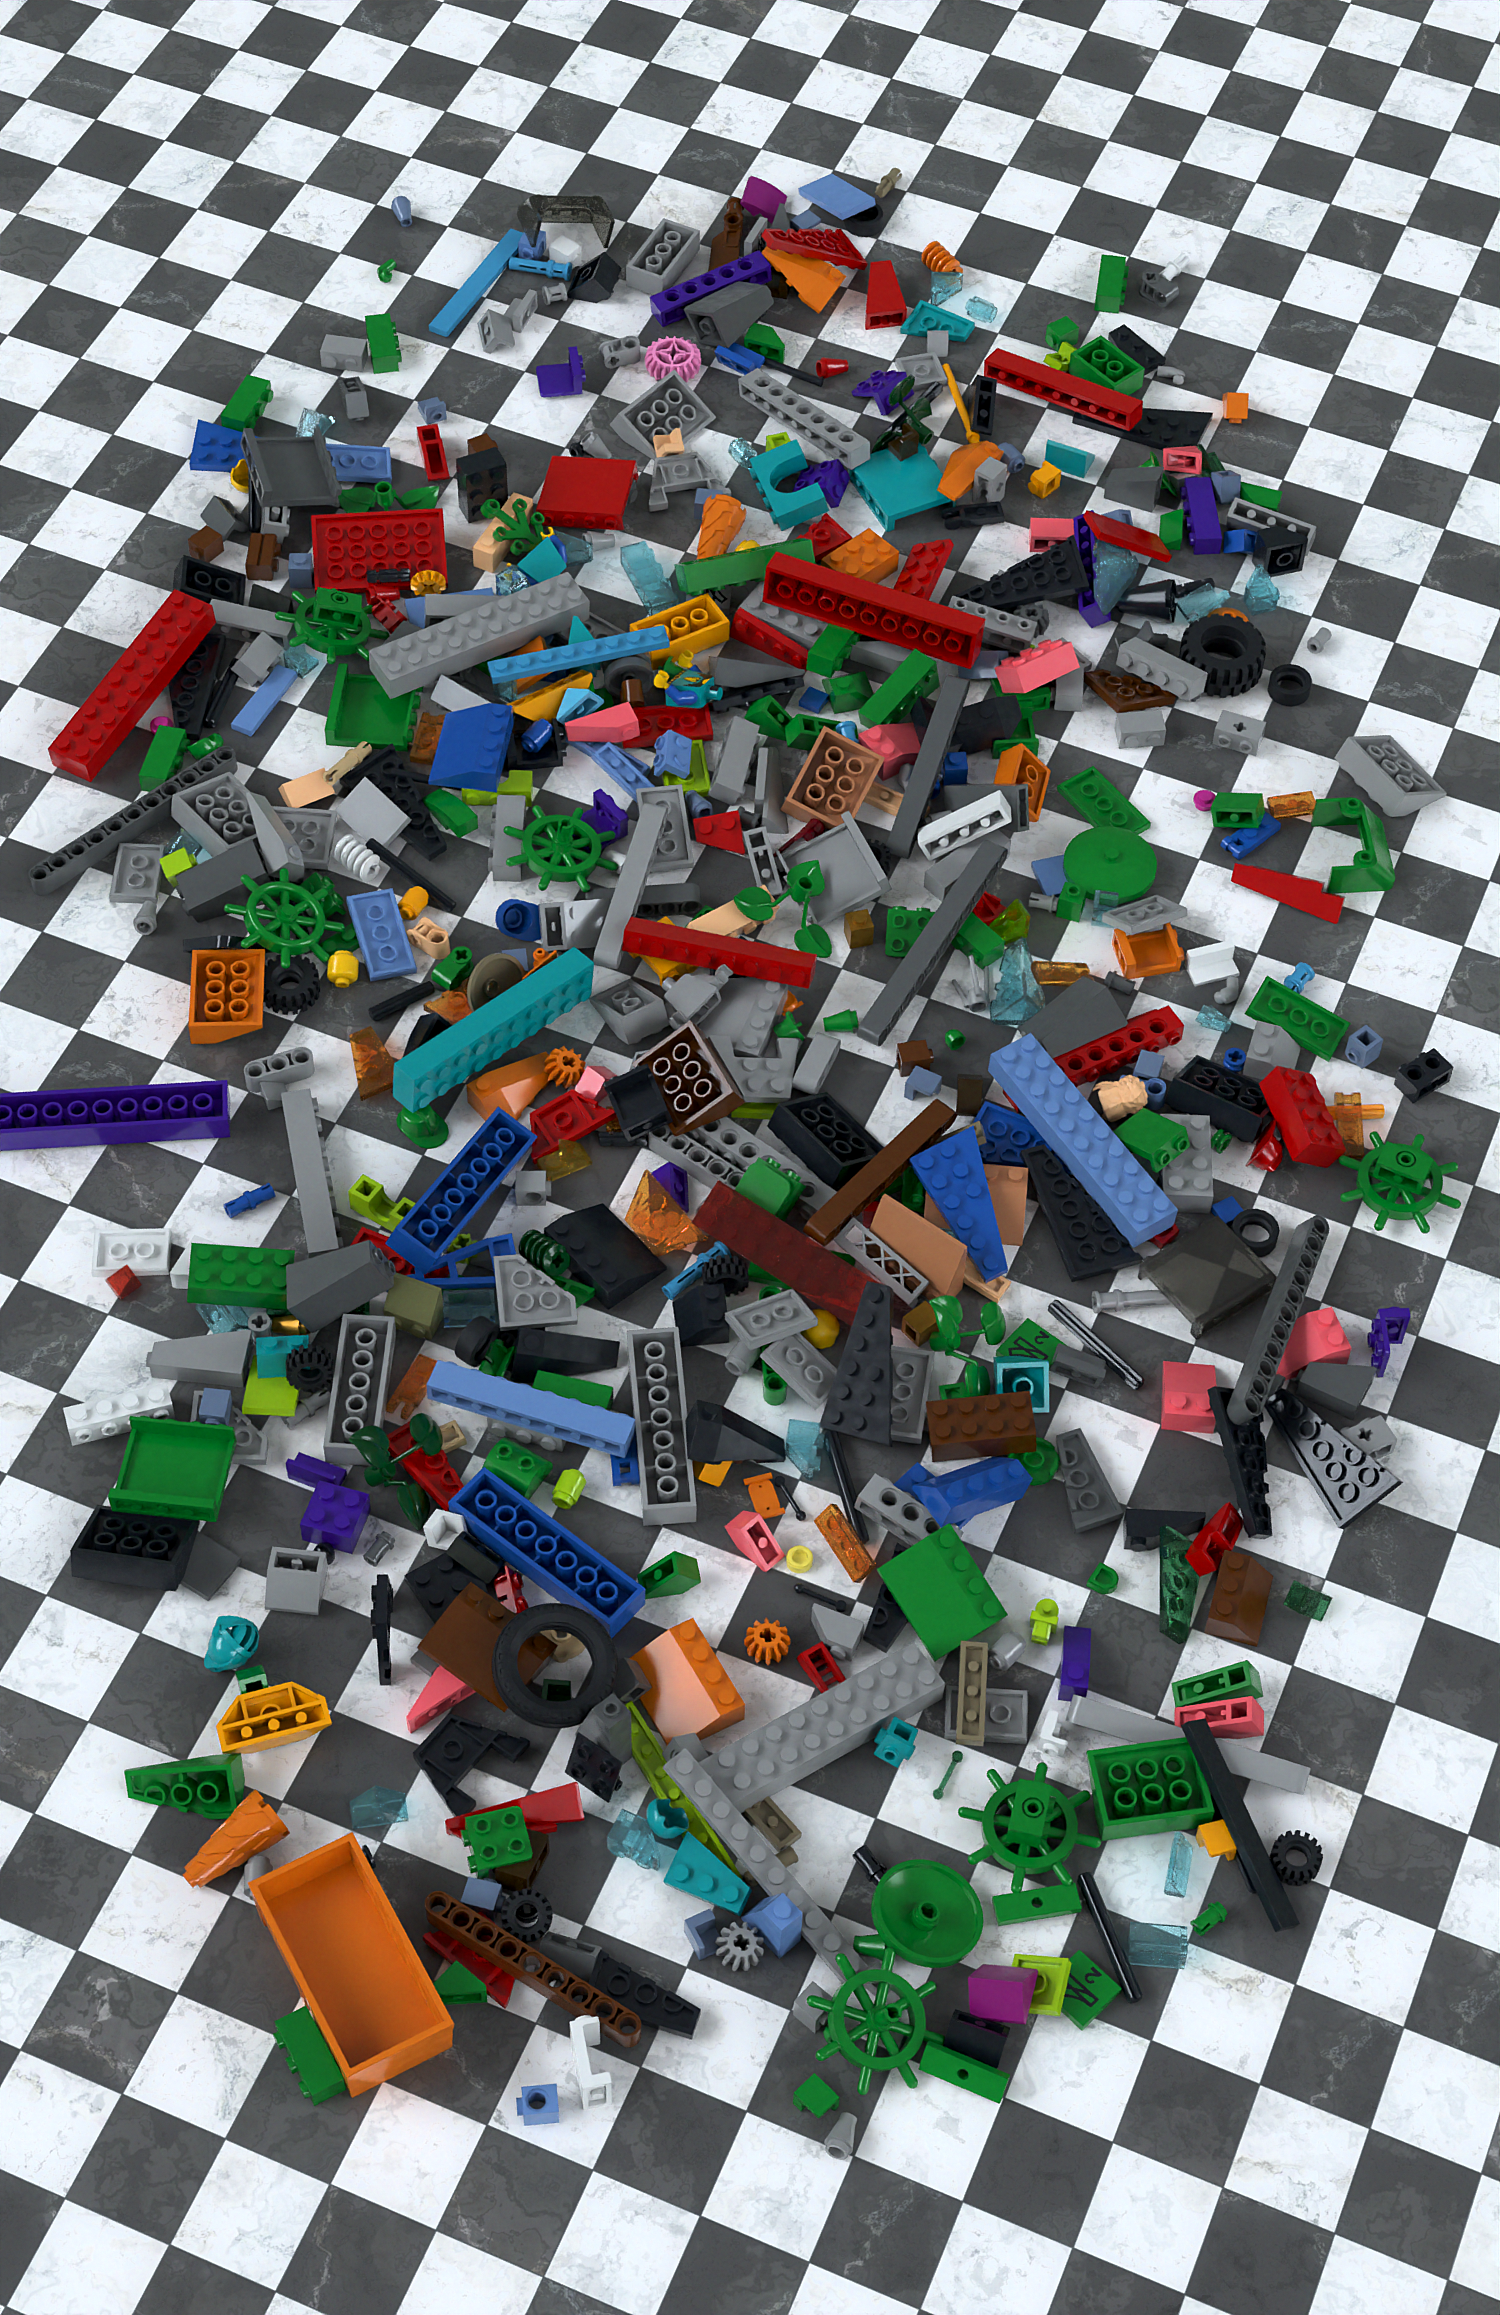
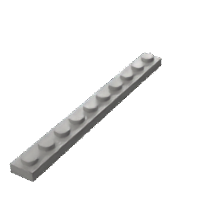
(760, 1859)

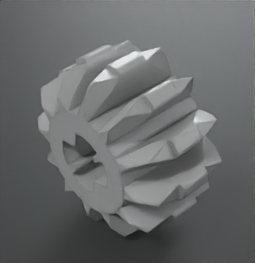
(735, 1954)

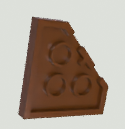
(1126, 693)

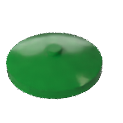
(1110, 861)
(927, 1913)

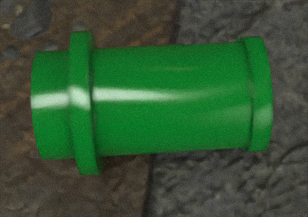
(1209, 1918)

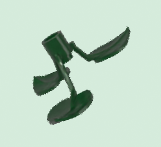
(919, 411)
(373, 1446)

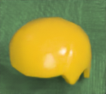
(239, 476)
(825, 1332)

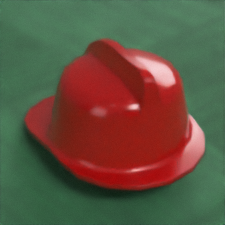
(1267, 1150)

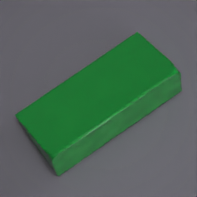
(1171, 529)

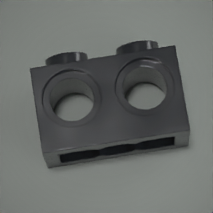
(1423, 1075)

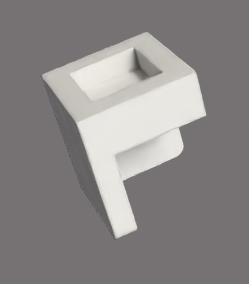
(443, 1528)

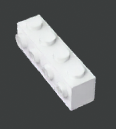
(964, 825)
(111, 1414)

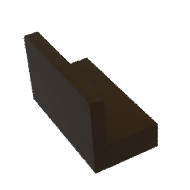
(778, 285)

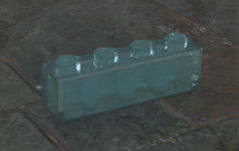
(647, 578)

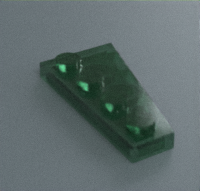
(1177, 1585)

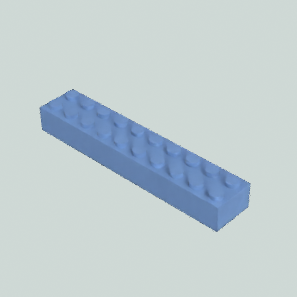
(1082, 1140)

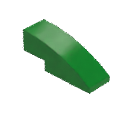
(451, 812)

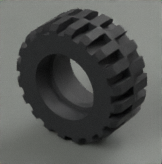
(1228, 636)

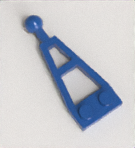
(496, 1245)

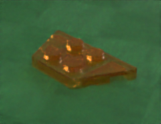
(660, 1219)

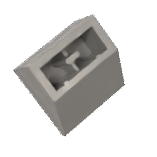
(295, 1580)

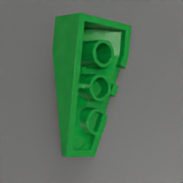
(198, 1785)

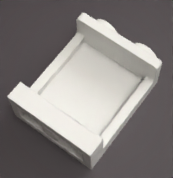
(596, 2088)

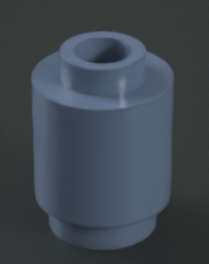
(1012, 457)

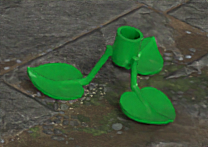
(361, 498)
(805, 883)
(948, 1316)

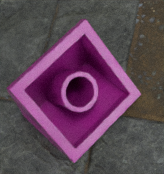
(1001, 1993)

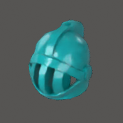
(231, 1647)

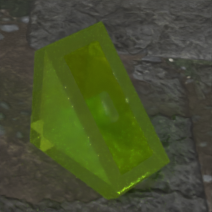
(1012, 922)

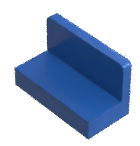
(739, 358)

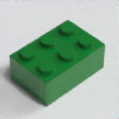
(1106, 366)

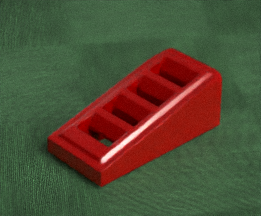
(810, 1669)

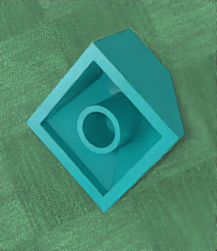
(1023, 1374)

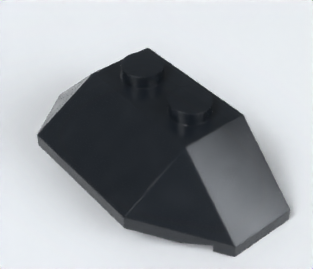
(986, 722)

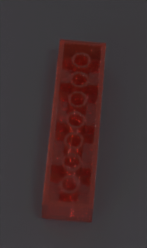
(782, 1251)

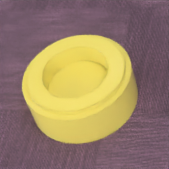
(799, 1559)

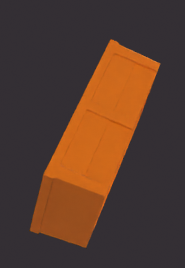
(353, 1964)

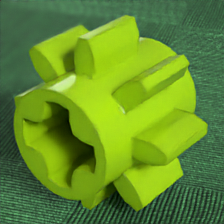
(460, 1242)

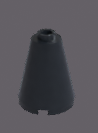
(1151, 601)

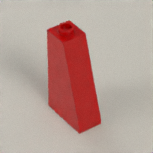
(884, 298)

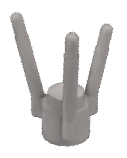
(977, 998)

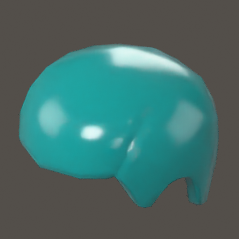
(665, 1820)

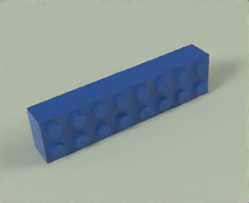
(461, 1190)
(547, 1551)

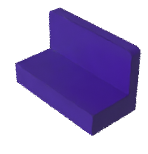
(675, 1182)
(311, 1470)

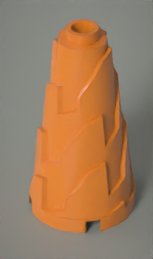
(720, 524)
(241, 1836)

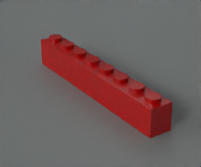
(1063, 389)
(714, 950)

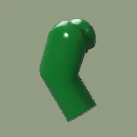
(384, 271)

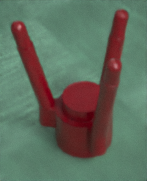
(810, 831)

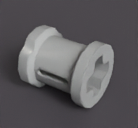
(554, 293)
(260, 1325)

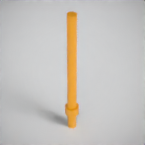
(972, 437)

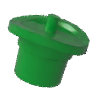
(671, 668)
(788, 1028)

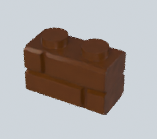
(262, 557)

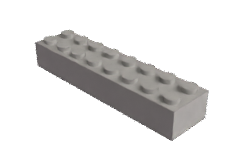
(660, 1426)

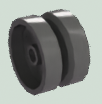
(627, 668)

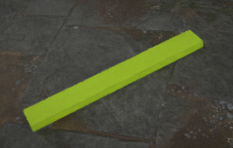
(650, 1760)

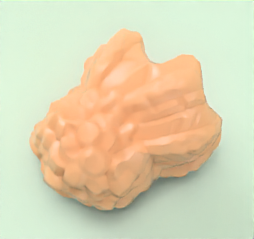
(1121, 1097)

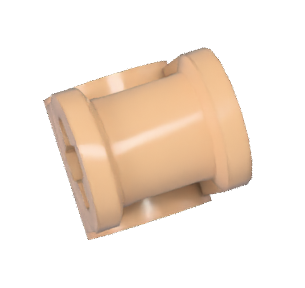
(430, 938)

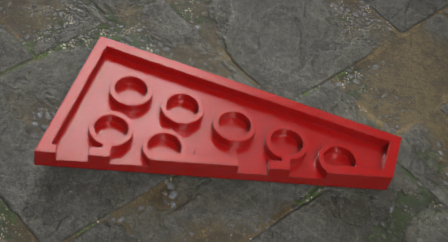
(814, 243)

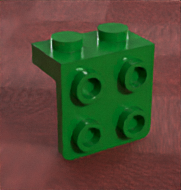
(904, 928)
(496, 1840)

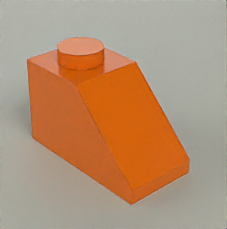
(1235, 407)

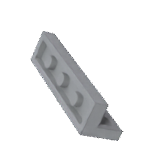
(876, 1270)

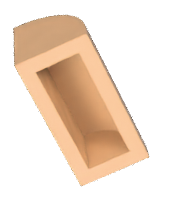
(306, 789)

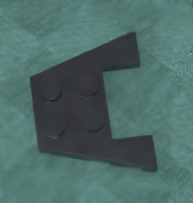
(380, 1621)
(454, 1751)

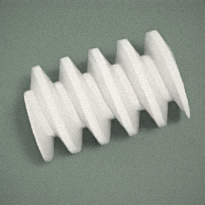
(356, 858)

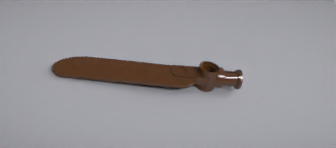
(727, 244)

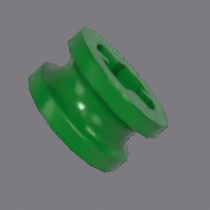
(1220, 1141)

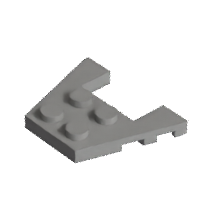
(680, 473)
(759, 1078)

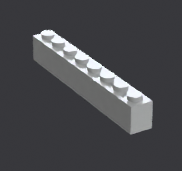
(309, 1172)

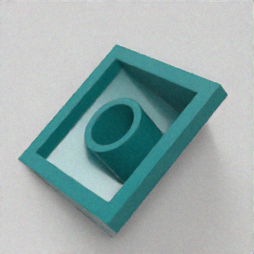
(1068, 458)

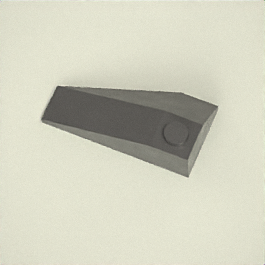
(740, 673)

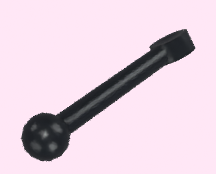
(780, 1482)
(839, 1605)

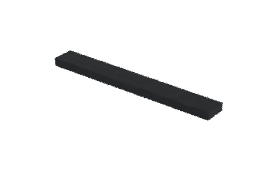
(1240, 1825)

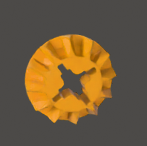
(428, 577)

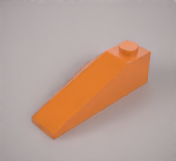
(961, 467)
(508, 1087)

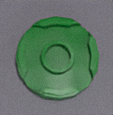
(1040, 1464)

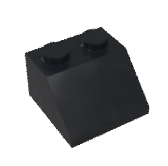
(595, 280)
(1279, 550)
(702, 1316)

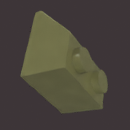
(414, 1306)

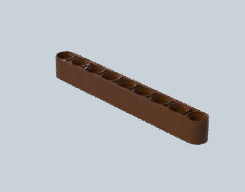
(880, 1172)
(527, 1956)

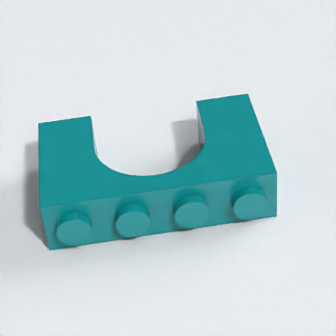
(786, 508)

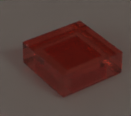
(123, 1282)

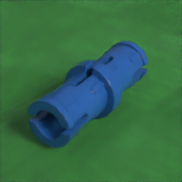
(249, 1200)

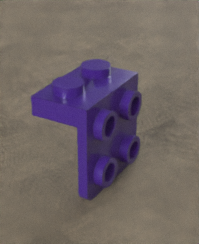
(562, 378)
(880, 386)
(830, 477)
(605, 817)
(1387, 1329)

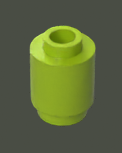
(568, 1489)

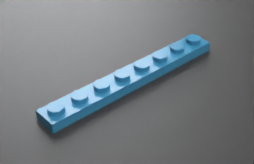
(578, 654)

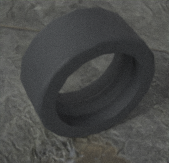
(868, 228)
(1293, 673)
(1259, 1218)
(475, 1340)

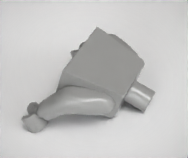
(693, 996)

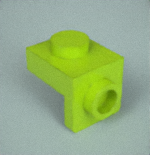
(1061, 359)

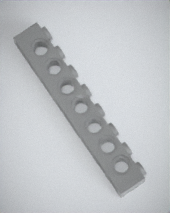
(804, 418)
(747, 1145)

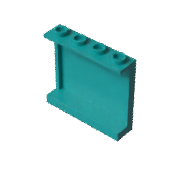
(898, 487)

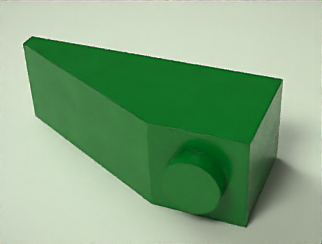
(805, 729)
(1218, 1685)

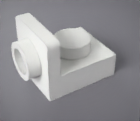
(1048, 1740)

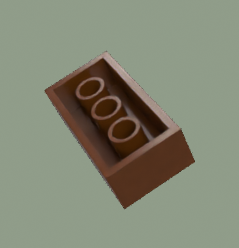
(981, 1426)

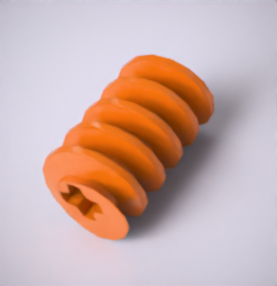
(939, 259)

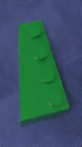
(898, 694)

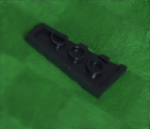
(886, 1617)

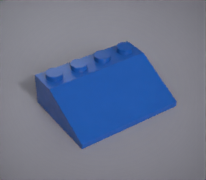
(473, 747)

